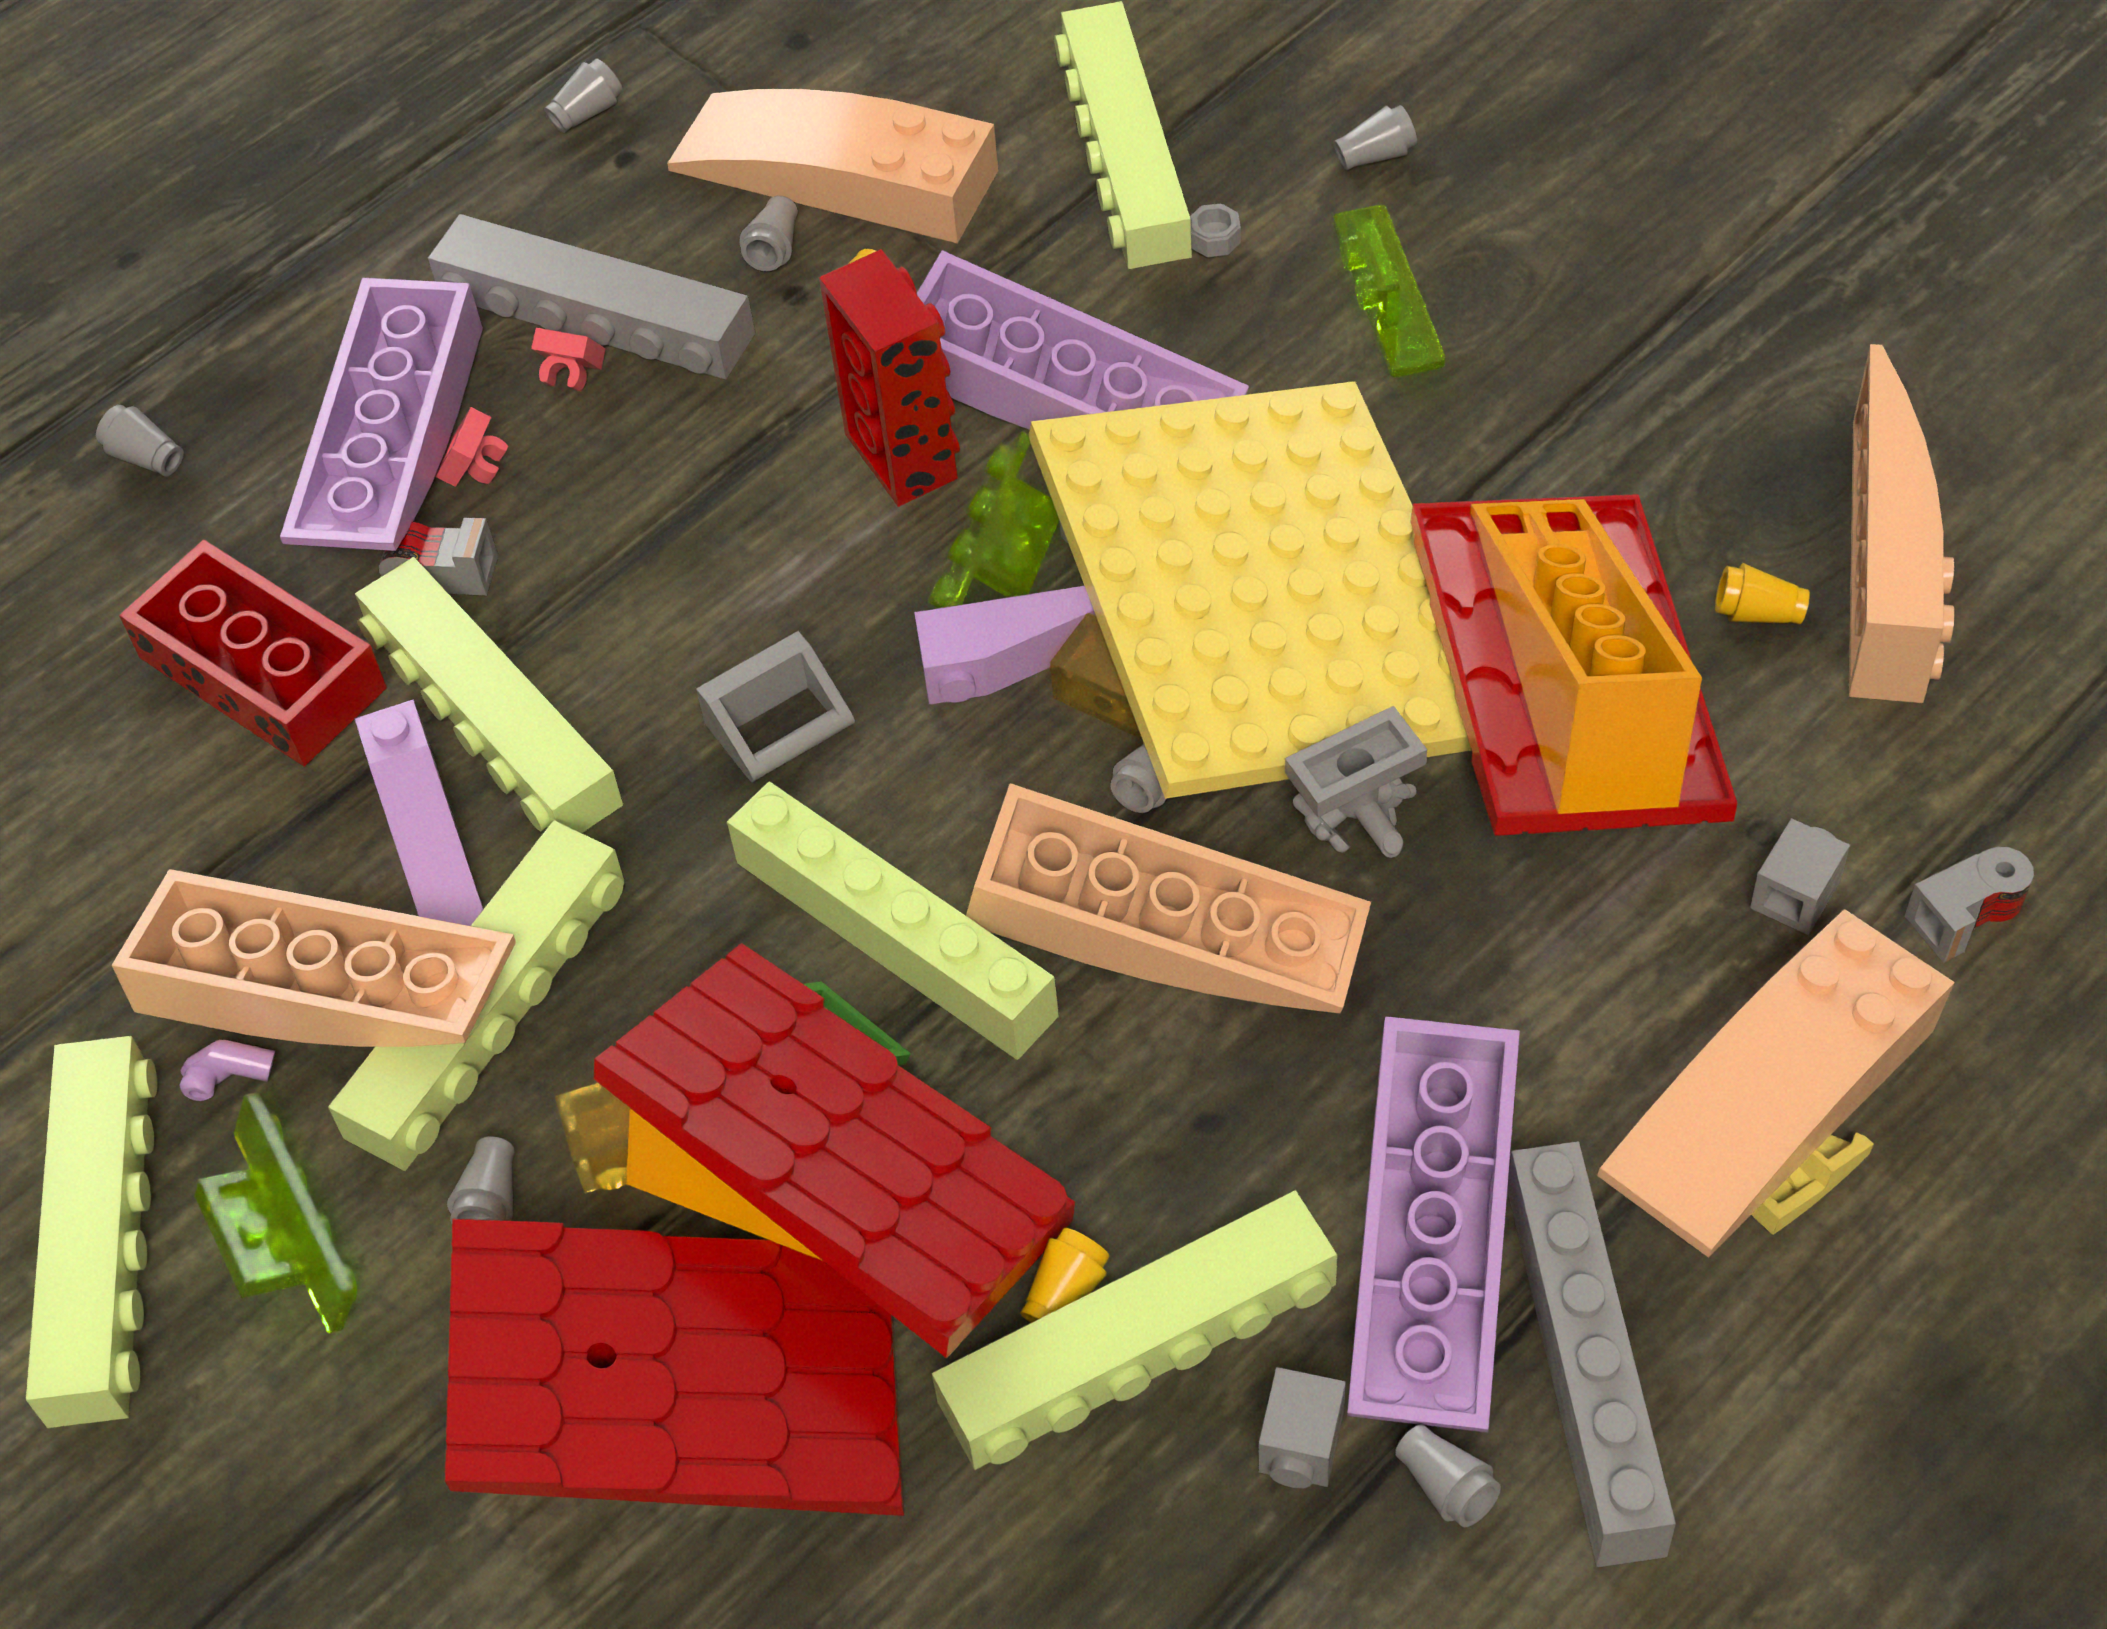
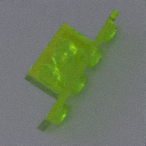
(1388, 290)
(1006, 532)
(270, 1224)

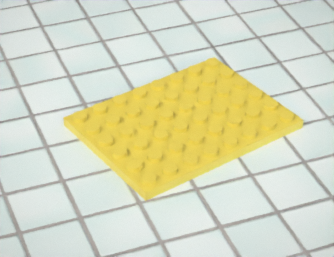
(1250, 577)

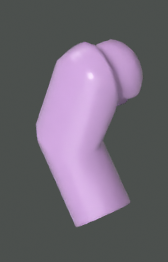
(219, 1062)

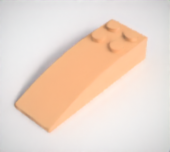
(846, 156)
(1894, 546)
(1163, 907)
(306, 966)
(1777, 1081)

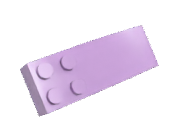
(1045, 360)
(385, 414)
(1434, 1225)

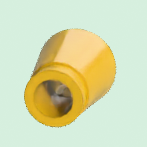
(1759, 597)
(1066, 1273)

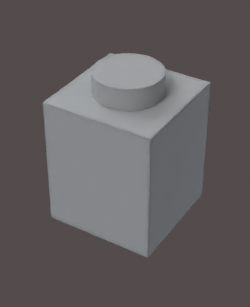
(1800, 876)
(1301, 1428)

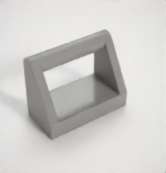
(761, 685)

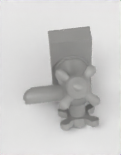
(1358, 778)

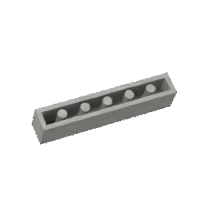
(596, 296)
(1589, 1356)

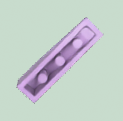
(995, 642)
(419, 814)

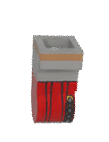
(455, 557)
(1968, 895)

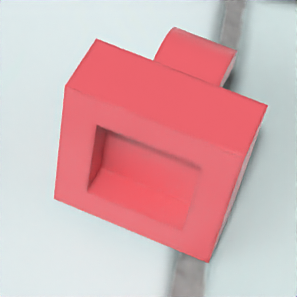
(566, 351)
(467, 450)

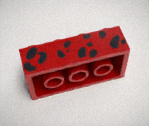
(891, 376)
(254, 652)

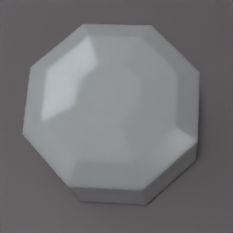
(1215, 230)

